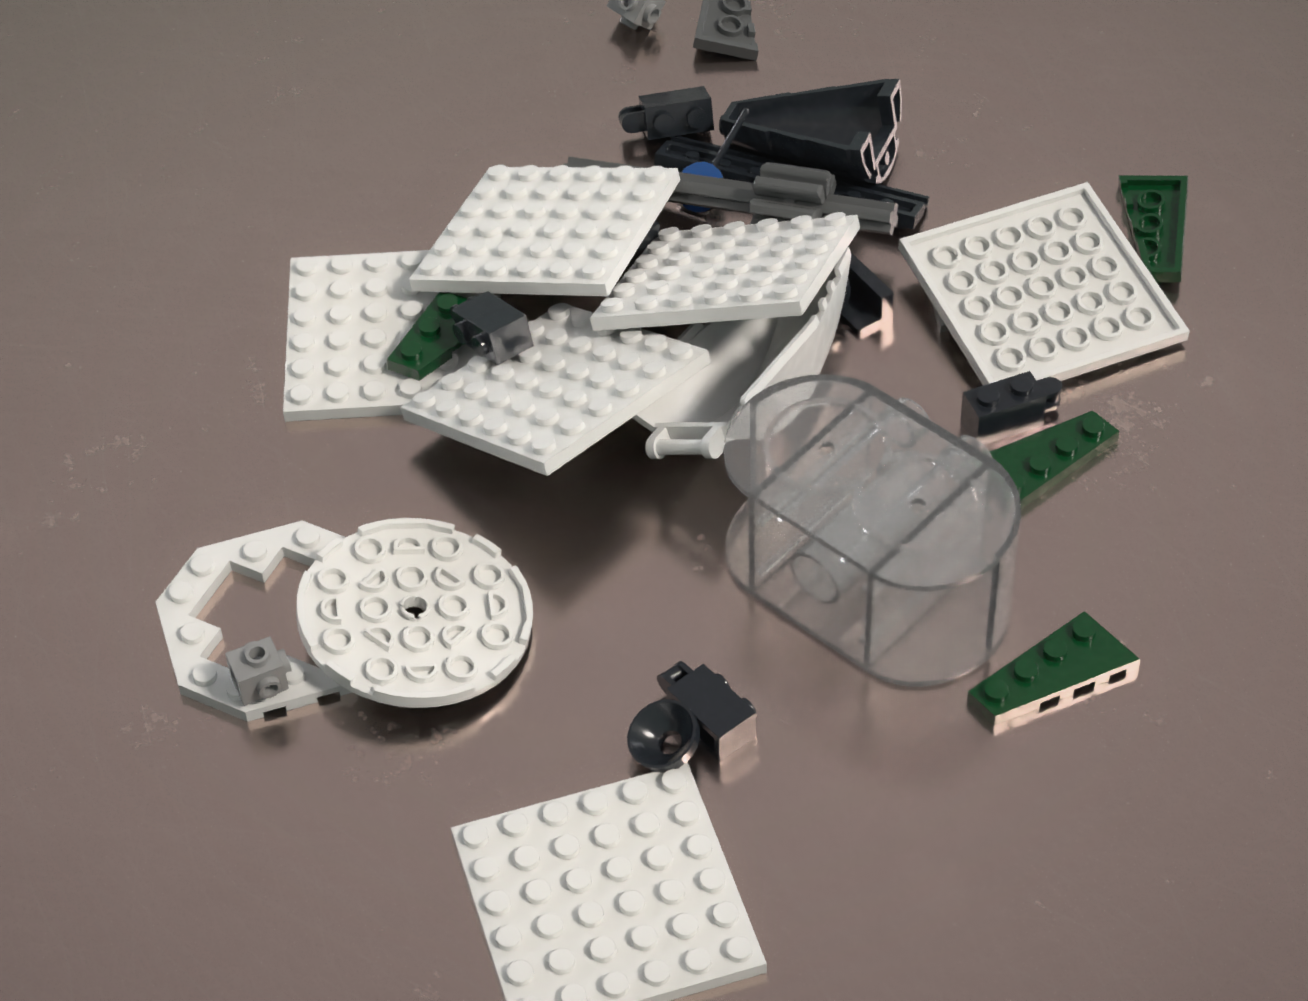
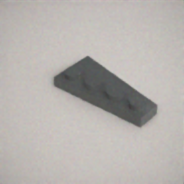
(726, 28)

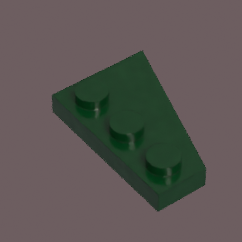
(428, 341)

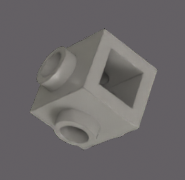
(637, 12)
(258, 670)

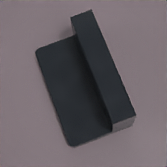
(869, 299)

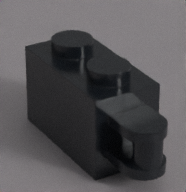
(669, 113)
(491, 327)
(1009, 406)
(722, 716)

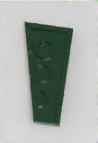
(1157, 221)
(1054, 453)
(1053, 668)

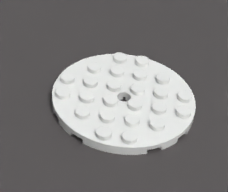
(367, 642)

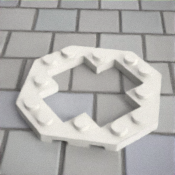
(194, 640)

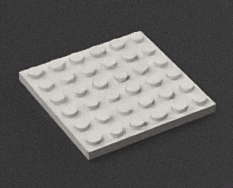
(546, 230)
(728, 272)
(1043, 288)
(343, 328)
(558, 393)
(609, 895)

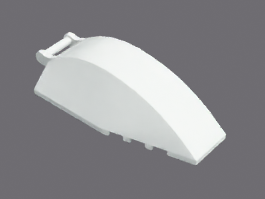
(743, 362)

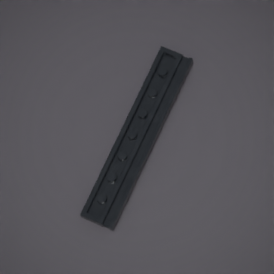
(745, 166)

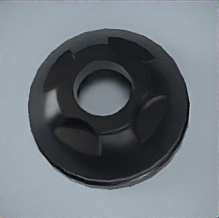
(654, 726)

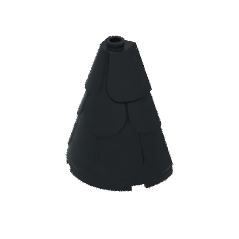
(825, 128)

